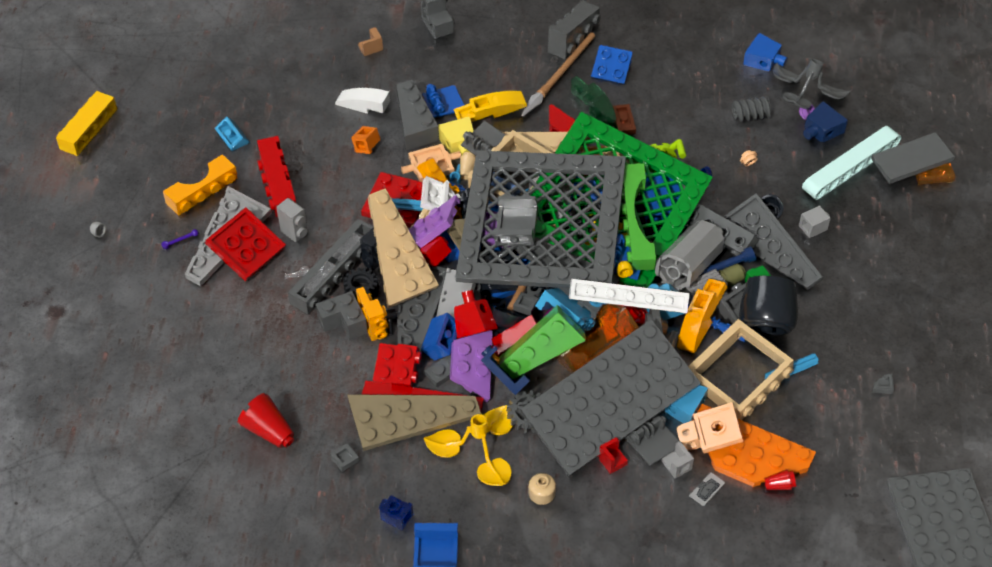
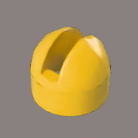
(624, 269)

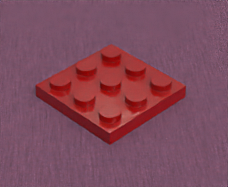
(397, 188)
(245, 244)

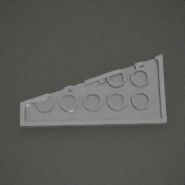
(206, 260)

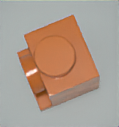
(365, 139)

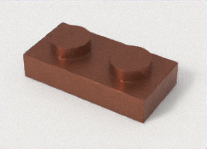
(624, 119)

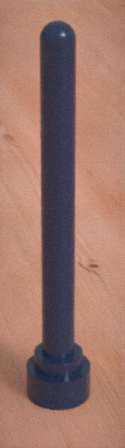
(747, 256)

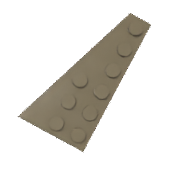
(399, 417)

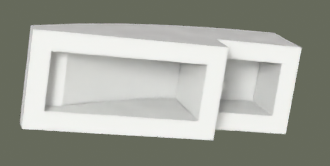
(364, 99)

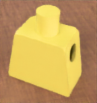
(452, 134)

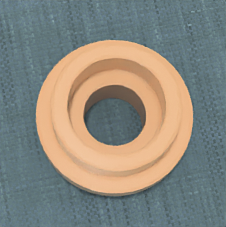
(748, 158)

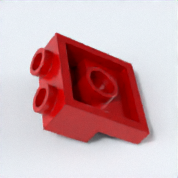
(397, 364)

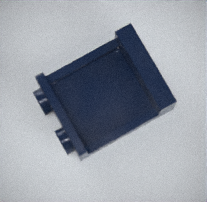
(508, 381)

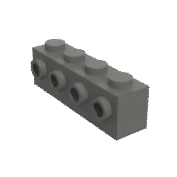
(735, 236)

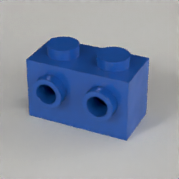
(439, 337)

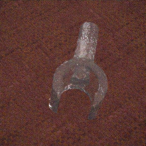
(303, 270)

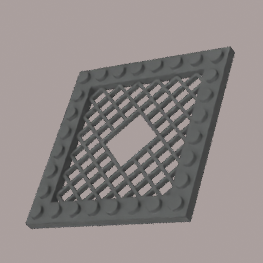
(613, 169)

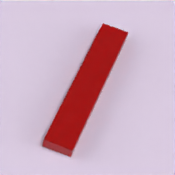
(378, 388)

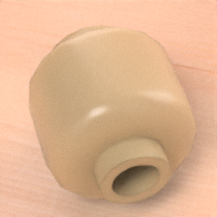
(542, 488)

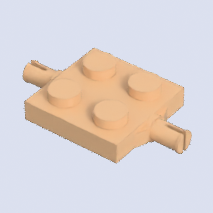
(437, 152)

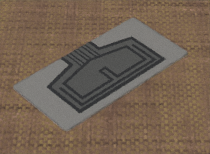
(707, 489)

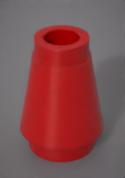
(780, 481)

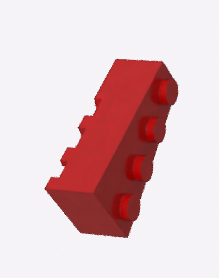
(274, 172)

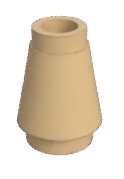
(466, 164)

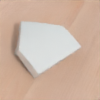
(435, 193)

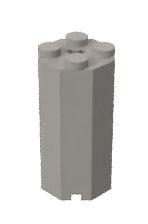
(690, 254)

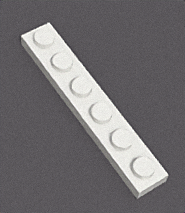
(628, 296)

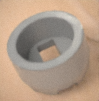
(98, 229)

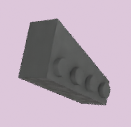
(572, 29)
(416, 119)

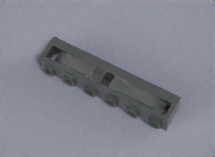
(329, 269)

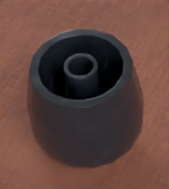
(769, 305)

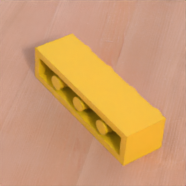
(86, 123)

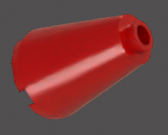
(267, 421)

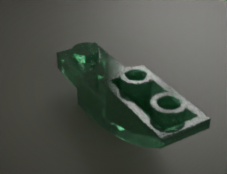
(596, 99)

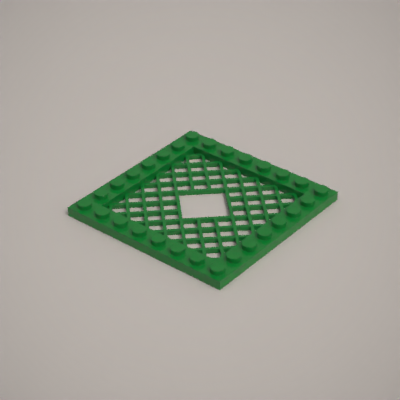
(665, 165)

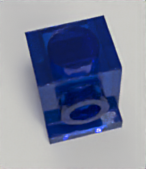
(395, 512)

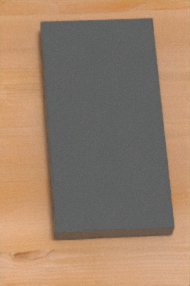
(912, 158)

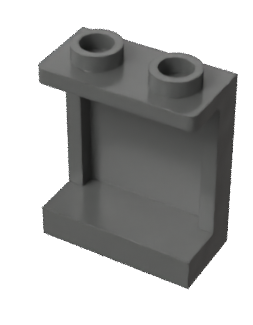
(516, 221)

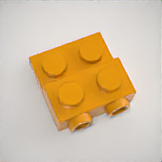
(374, 315)

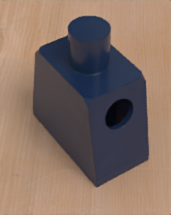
(824, 123)

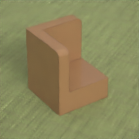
(372, 45)

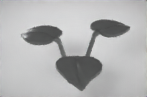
(812, 71)

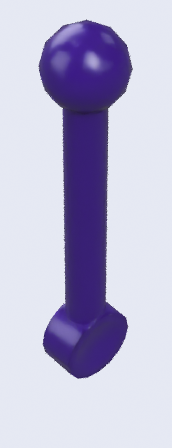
(165, 245)

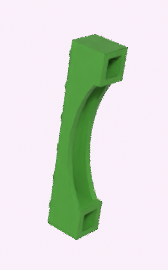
(641, 251)

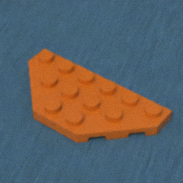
(759, 455)

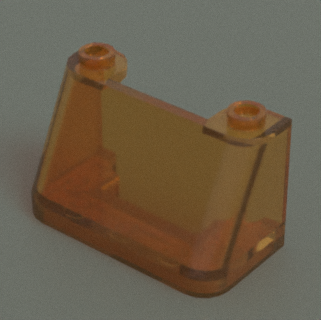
(616, 325)

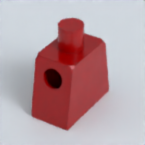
(473, 316)

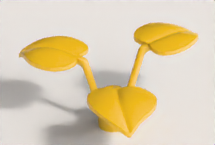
(447, 443)

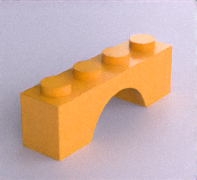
(184, 196)

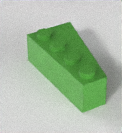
(544, 341)

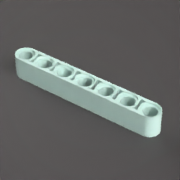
(850, 163)

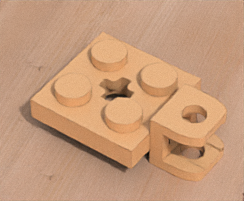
(702, 433)

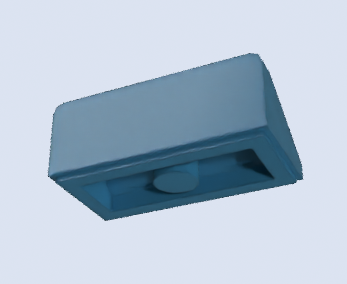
(231, 134)

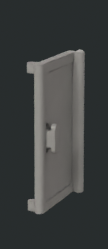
(454, 293)

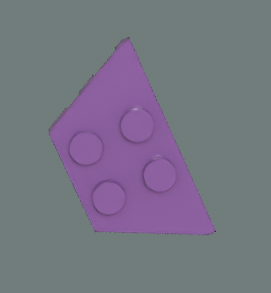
(434, 223)
(467, 366)

